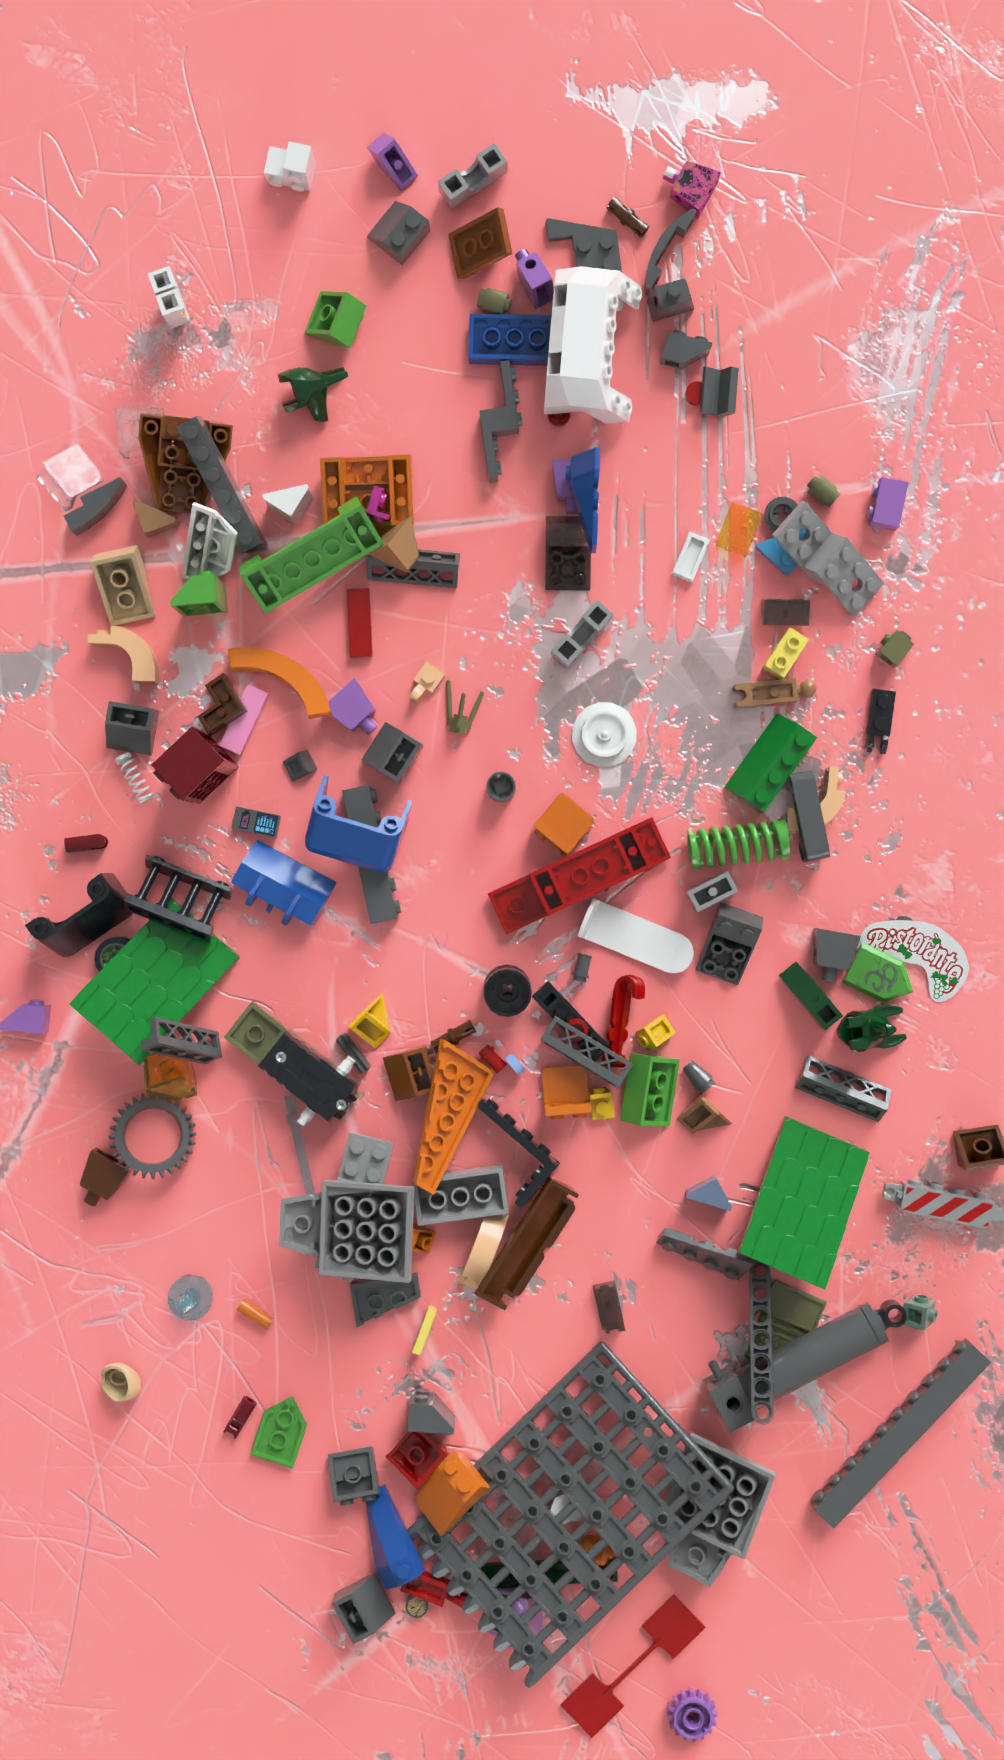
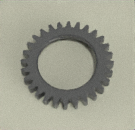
(126, 1117)

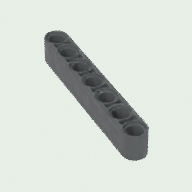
(757, 1352)

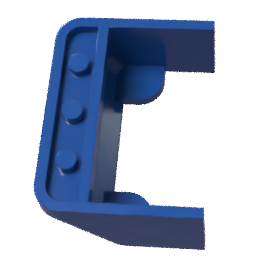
(352, 840)

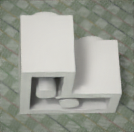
(291, 166)

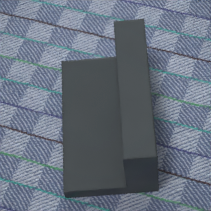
(719, 391)

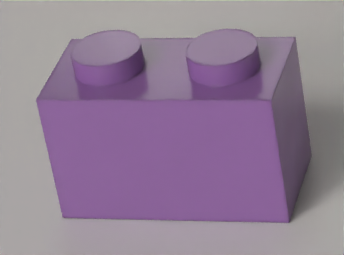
(887, 503)

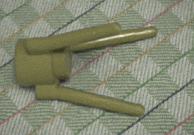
(458, 722)

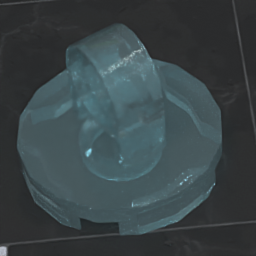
(190, 1297)

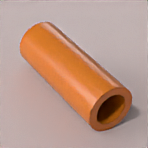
(255, 1314)

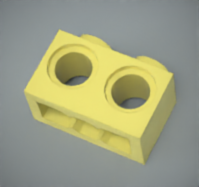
(785, 654)

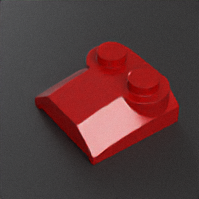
(417, 1457)

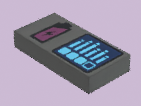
(256, 822)

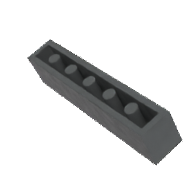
(220, 482)
(377, 886)

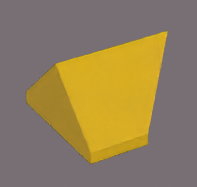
(372, 1023)

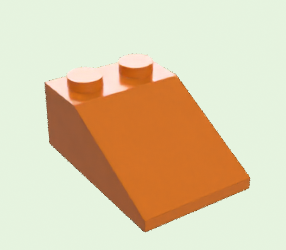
(450, 1491)

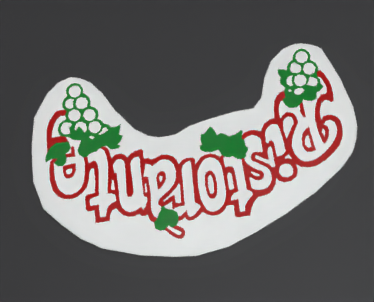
(922, 945)

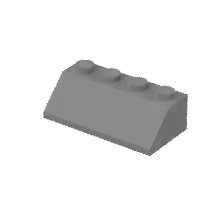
(463, 1196)

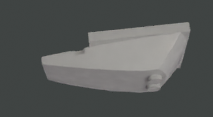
(353, 1229)
(731, 1524)

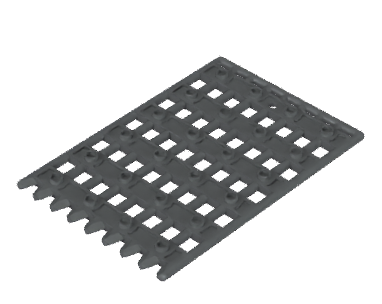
(596, 1582)

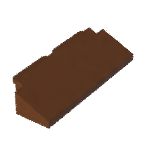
(526, 1245)

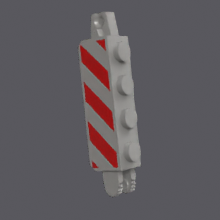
(944, 1204)

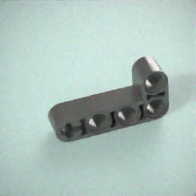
(809, 816)

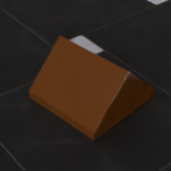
(979, 1147)

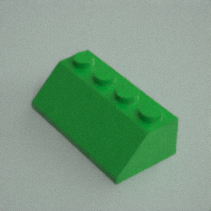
(770, 762)

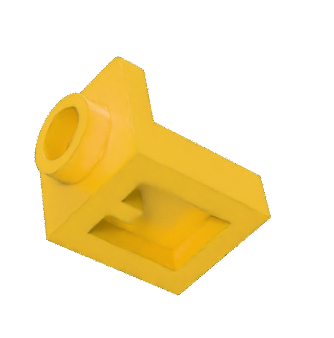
(655, 1033)
(601, 1103)

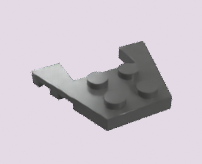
(591, 244)

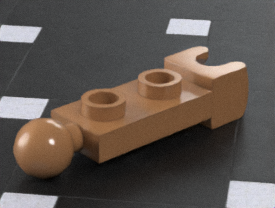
(773, 692)

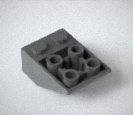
(730, 943)

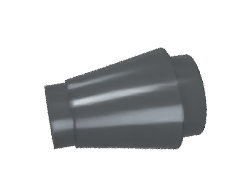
(698, 1077)

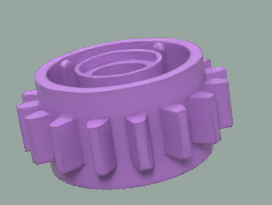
(696, 1726)

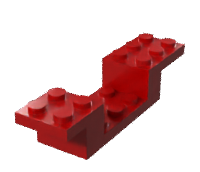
(579, 875)

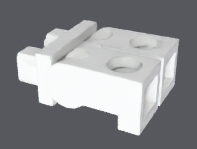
(169, 297)

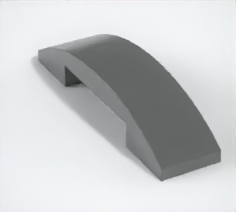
(678, 227)

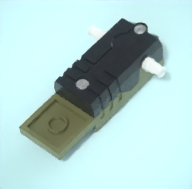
(295, 1064)

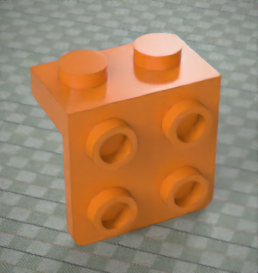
(563, 824)
(566, 1091)

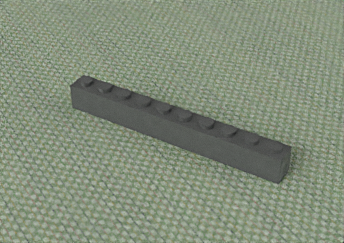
(899, 1432)

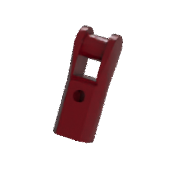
(85, 843)
(241, 1415)

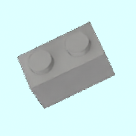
(711, 891)

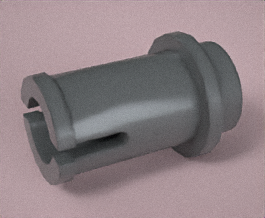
(582, 967)

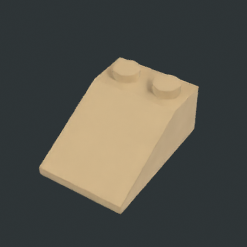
(123, 585)

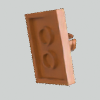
(480, 243)

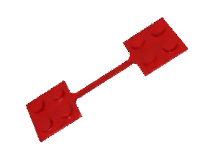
(594, 1703)

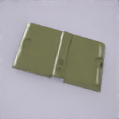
(792, 1315)

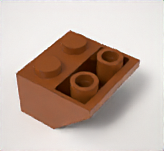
(409, 1072)

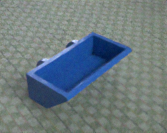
(283, 884)

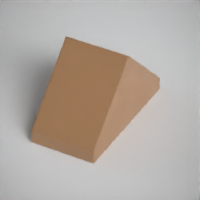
(153, 520)

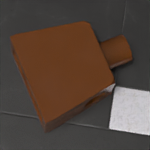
(102, 1176)

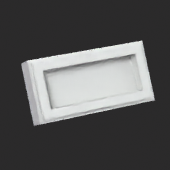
(690, 557)

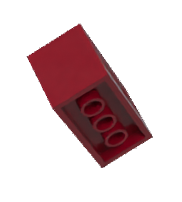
(194, 766)

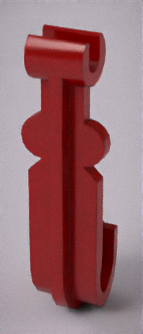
(619, 1016)

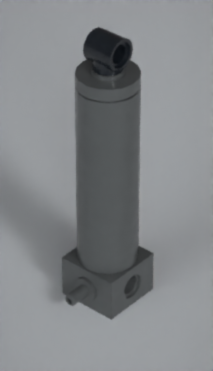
(803, 1359)

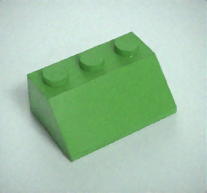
(201, 596)
(649, 1090)

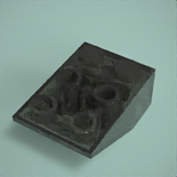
(566, 554)

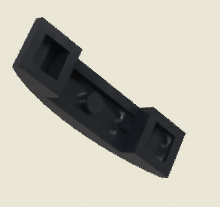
(556, 1005)

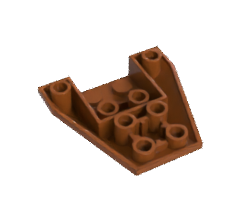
(169, 465)

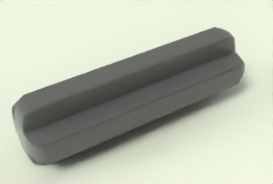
(351, 1050)

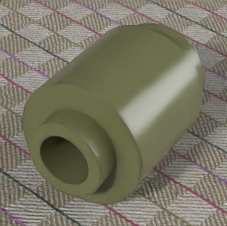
(494, 301)
(823, 490)

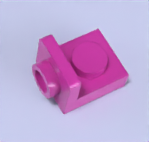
(376, 501)

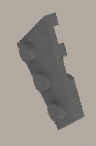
(376, 1297)

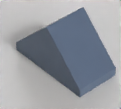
(709, 1193)

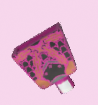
(692, 185)

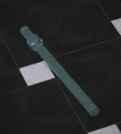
(292, 1118)

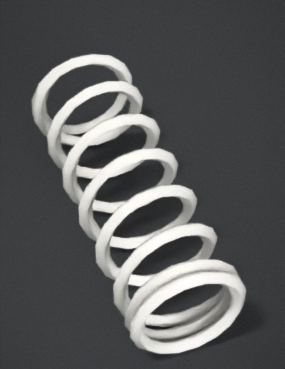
(120, 761)

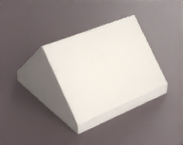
(290, 502)

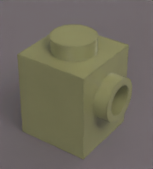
(894, 647)

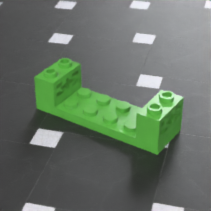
(311, 557)

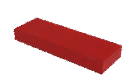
(359, 622)

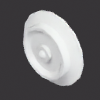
(604, 734)

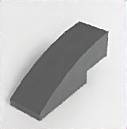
(95, 506)

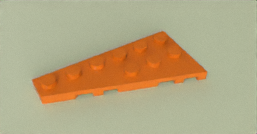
(452, 1101)

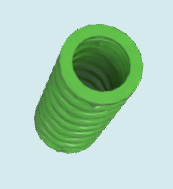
(694, 843)

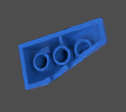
(584, 482)
(392, 1546)

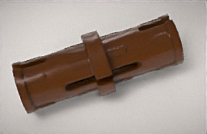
(627, 217)
(455, 1035)

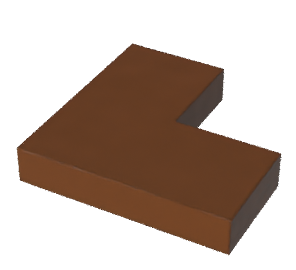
(226, 707)

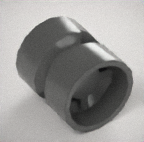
(501, 786)

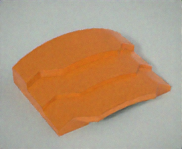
(356, 476)

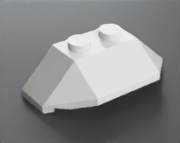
(208, 543)

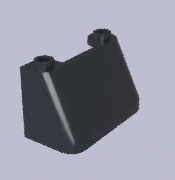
(88, 923)

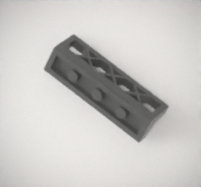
(433, 561)
(185, 1047)
(581, 1059)
(843, 1093)

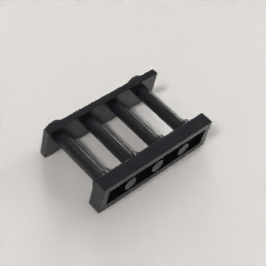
(179, 921)

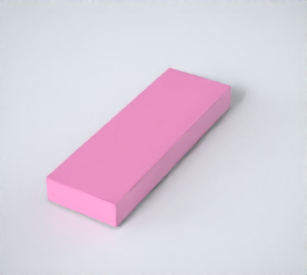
(242, 727)

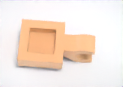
(427, 679)

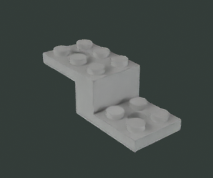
(828, 558)

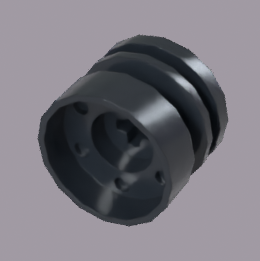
(507, 1003)

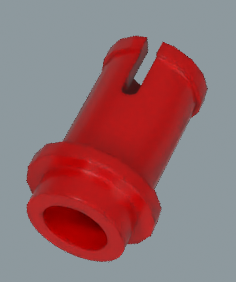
(492, 1058)

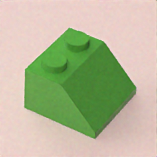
(335, 318)

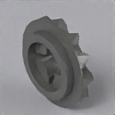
(774, 507)

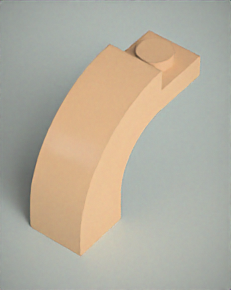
(144, 661)
(830, 801)
(483, 1250)

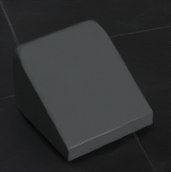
(299, 765)

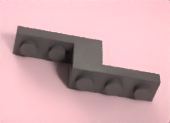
(500, 421)

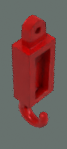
(433, 1590)

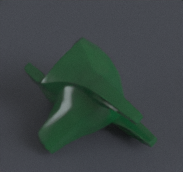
(310, 389)
(870, 1028)

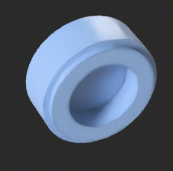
(515, 1064)

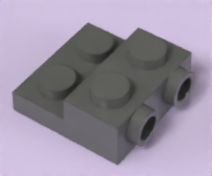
(354, 1475)

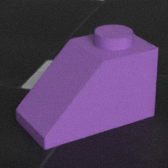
(392, 160)
(29, 1018)

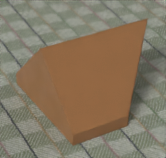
(399, 546)
(701, 1115)

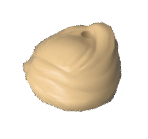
(120, 1382)

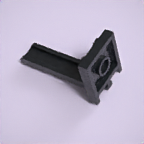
(524, 1138)

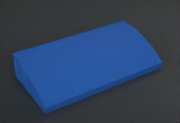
(509, 337)

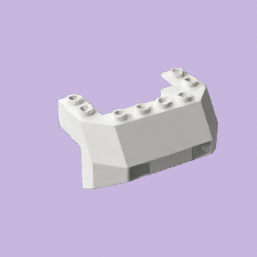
(584, 342)

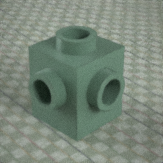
(920, 1312)

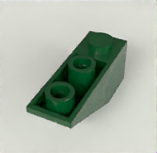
(810, 996)

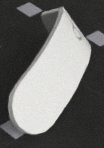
(636, 937)

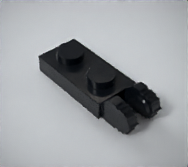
(880, 718)

